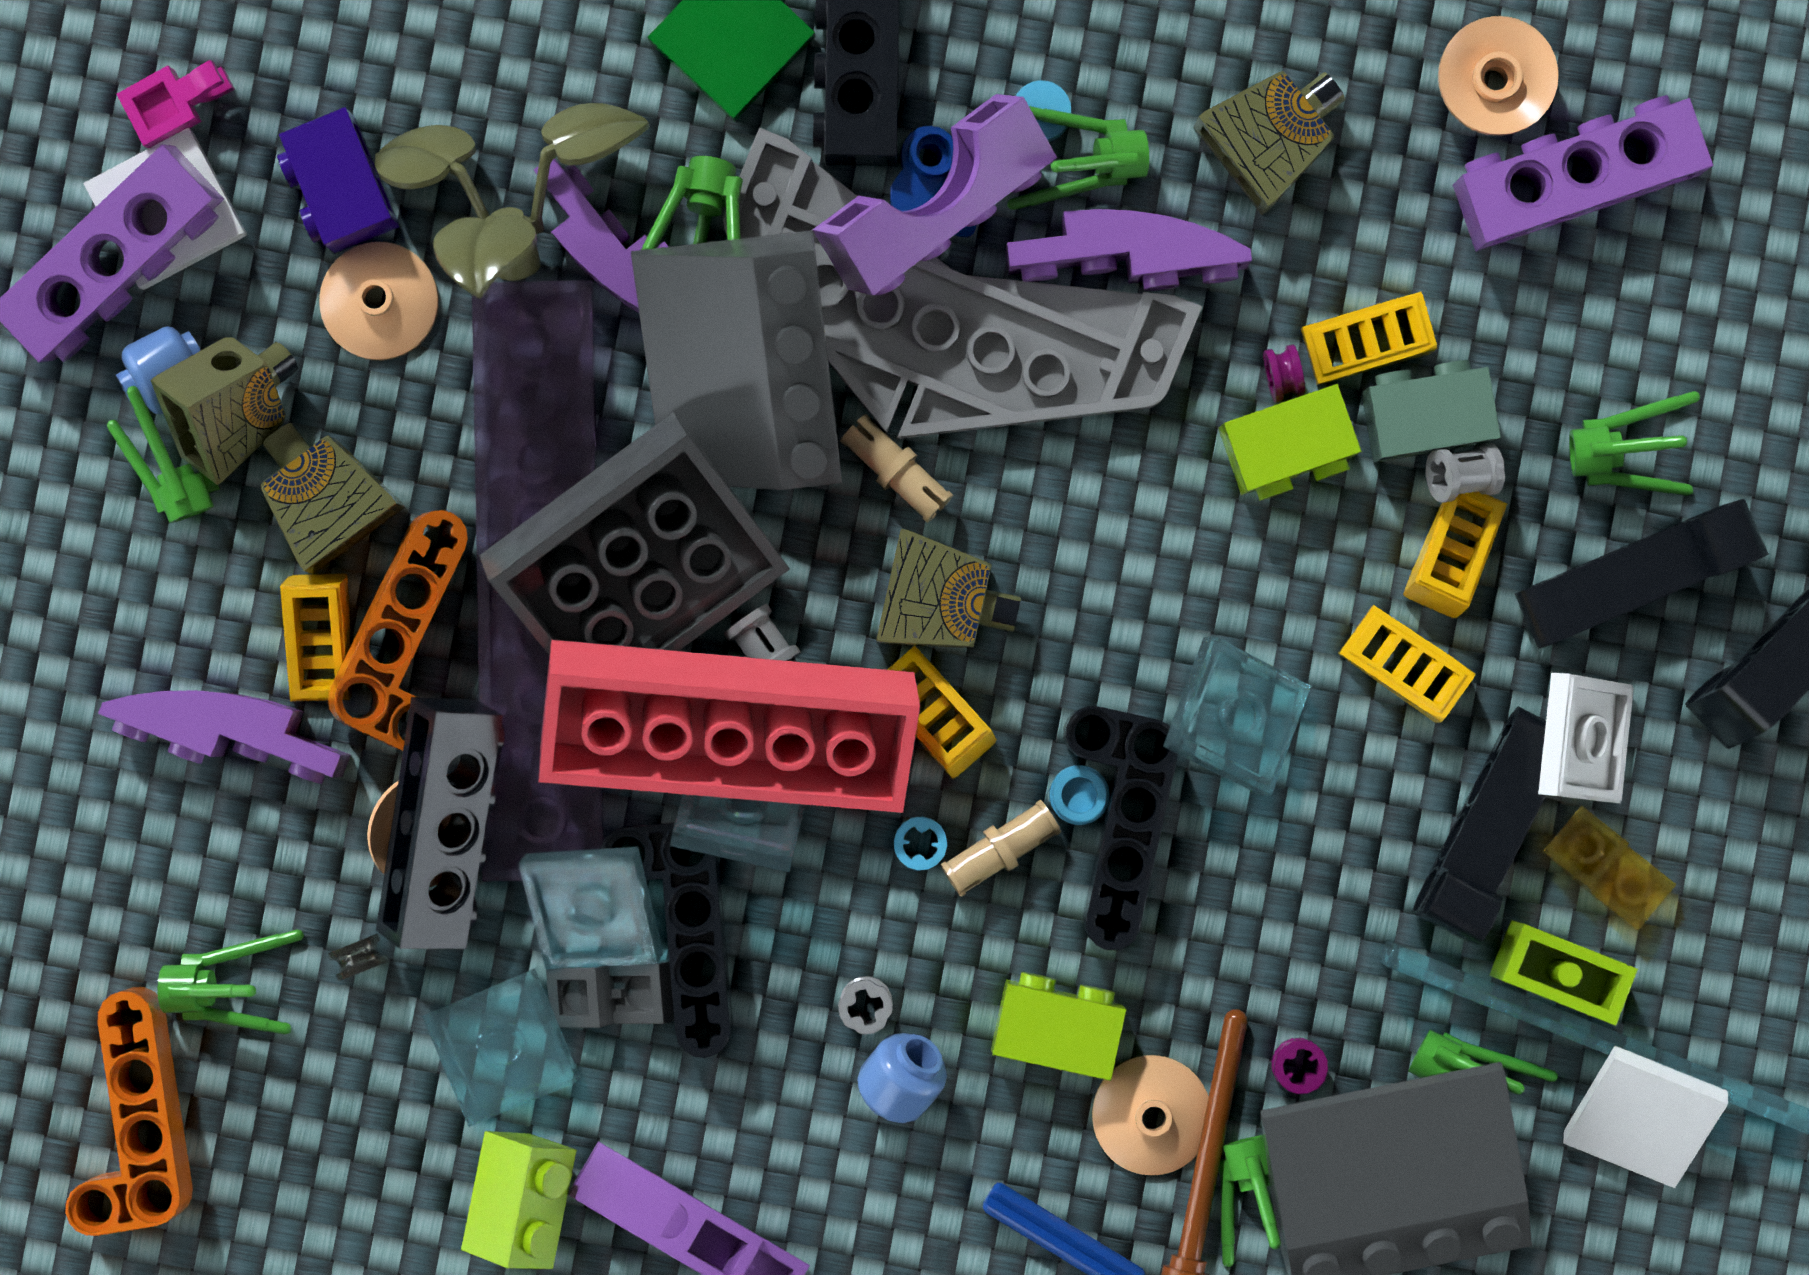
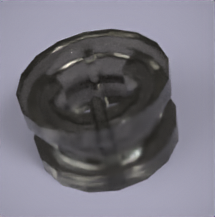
(358, 957)

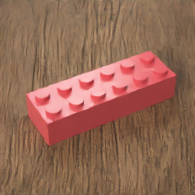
(728, 726)

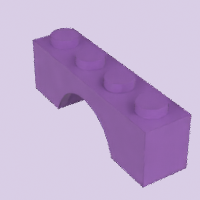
(994, 154)

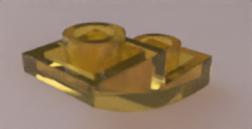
(1609, 868)

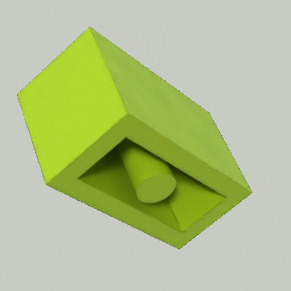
(1289, 442)
(1563, 972)
(1059, 1027)
(518, 1200)

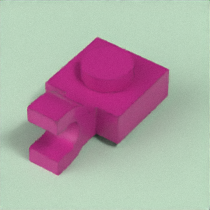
(165, 103)

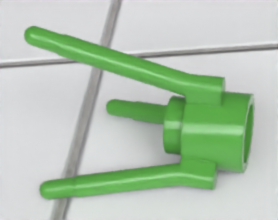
(1114, 158)
(708, 187)
(1597, 451)
(180, 489)
(191, 988)
(1448, 1054)
(1247, 1165)

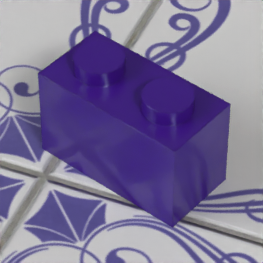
(336, 181)

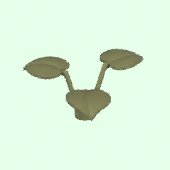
(501, 243)

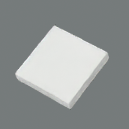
(154, 216)
(1586, 738)
(1645, 1117)

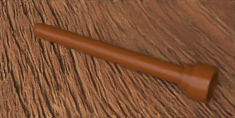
(1210, 1148)

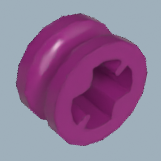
(1284, 373)
(1310, 1080)

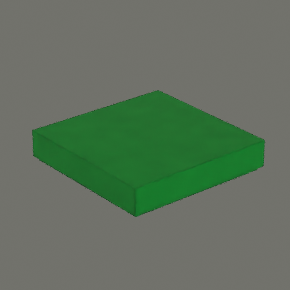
(731, 46)

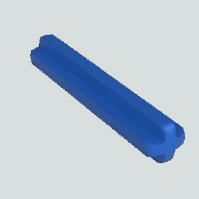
(1055, 1234)

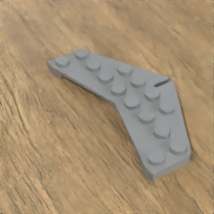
(970, 343)

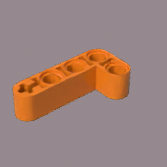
(405, 623)
(129, 1107)

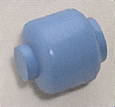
(152, 356)
(902, 1077)

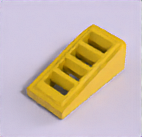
(1419, 324)
(1437, 594)
(294, 613)
(1439, 660)
(969, 748)

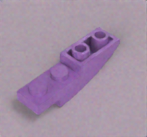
(593, 239)
(1153, 245)
(206, 721)
(675, 1219)

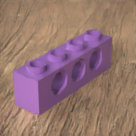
(1674, 151)
(31, 305)

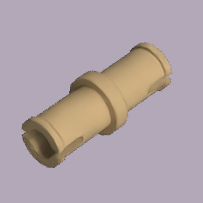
(896, 468)
(1000, 848)

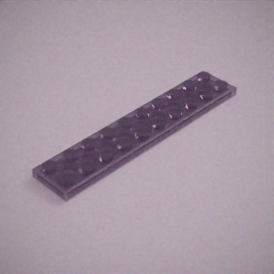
(529, 449)

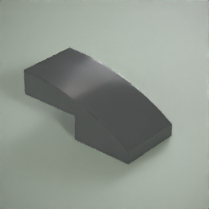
(611, 995)

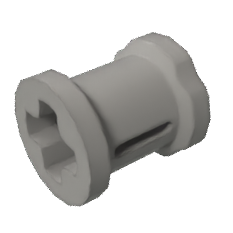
(1465, 472)
(760, 637)
(856, 1021)

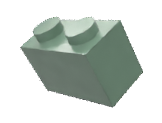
(1430, 412)

